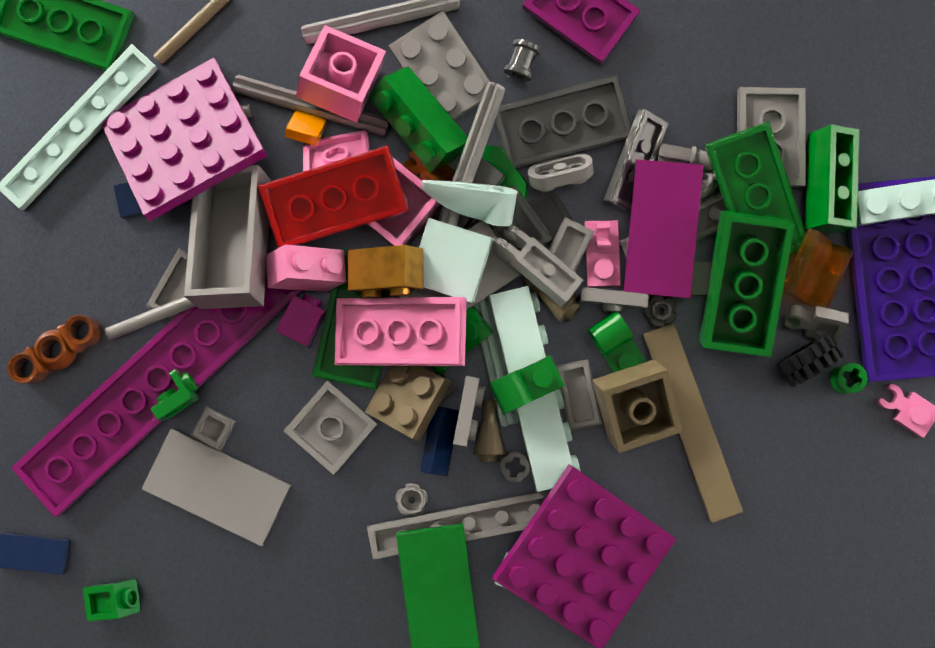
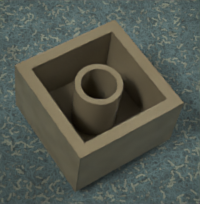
(637, 405)

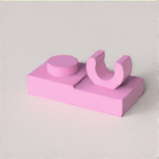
(603, 255)

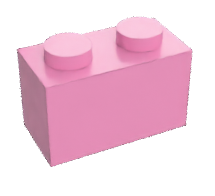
(305, 268)

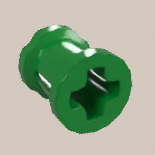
(857, 374)

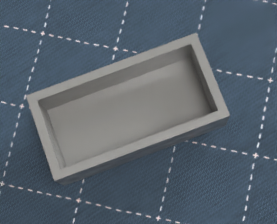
(228, 243)

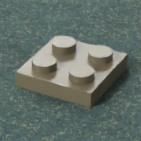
(408, 399)

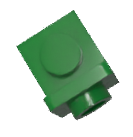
(175, 401)
(111, 600)

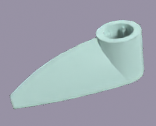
(479, 201)

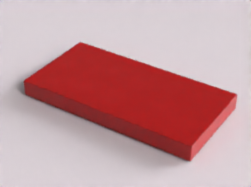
(333, 197)

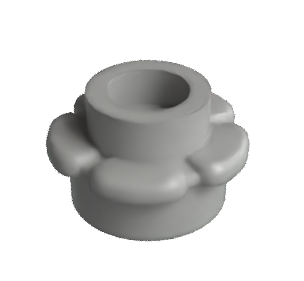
(411, 490)

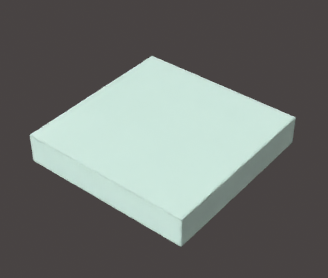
(453, 259)

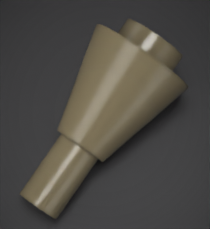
(567, 311)
(489, 439)

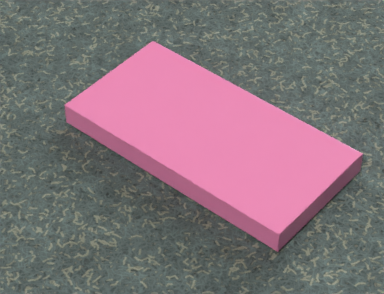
(400, 331)

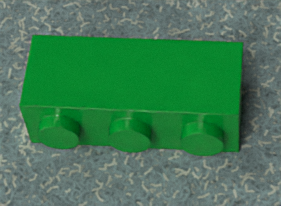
(418, 118)
(832, 179)

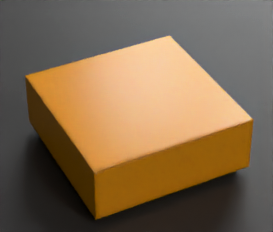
(306, 127)

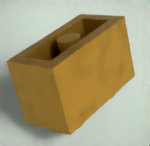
(385, 270)

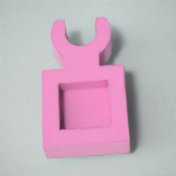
(912, 412)

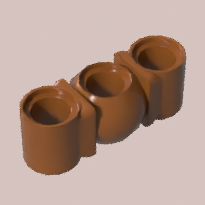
(40, 354)

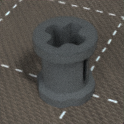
(522, 60)
(506, 472)

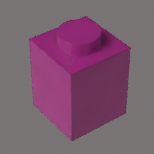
(302, 320)

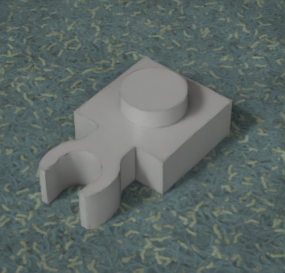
(817, 322)

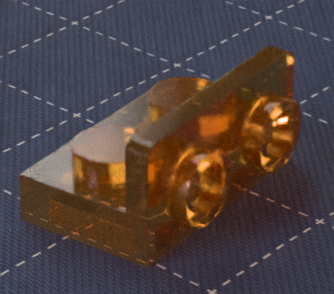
(817, 270)

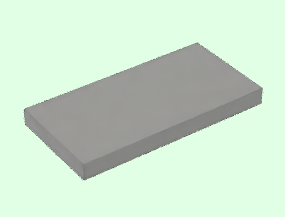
(216, 487)

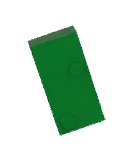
(746, 283)

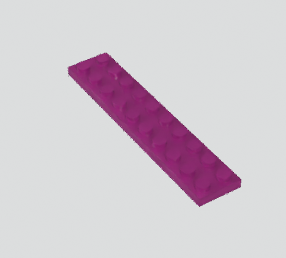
(119, 410)

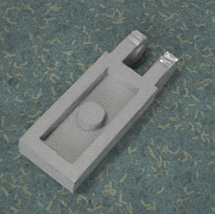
(537, 264)

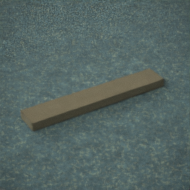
(698, 435)

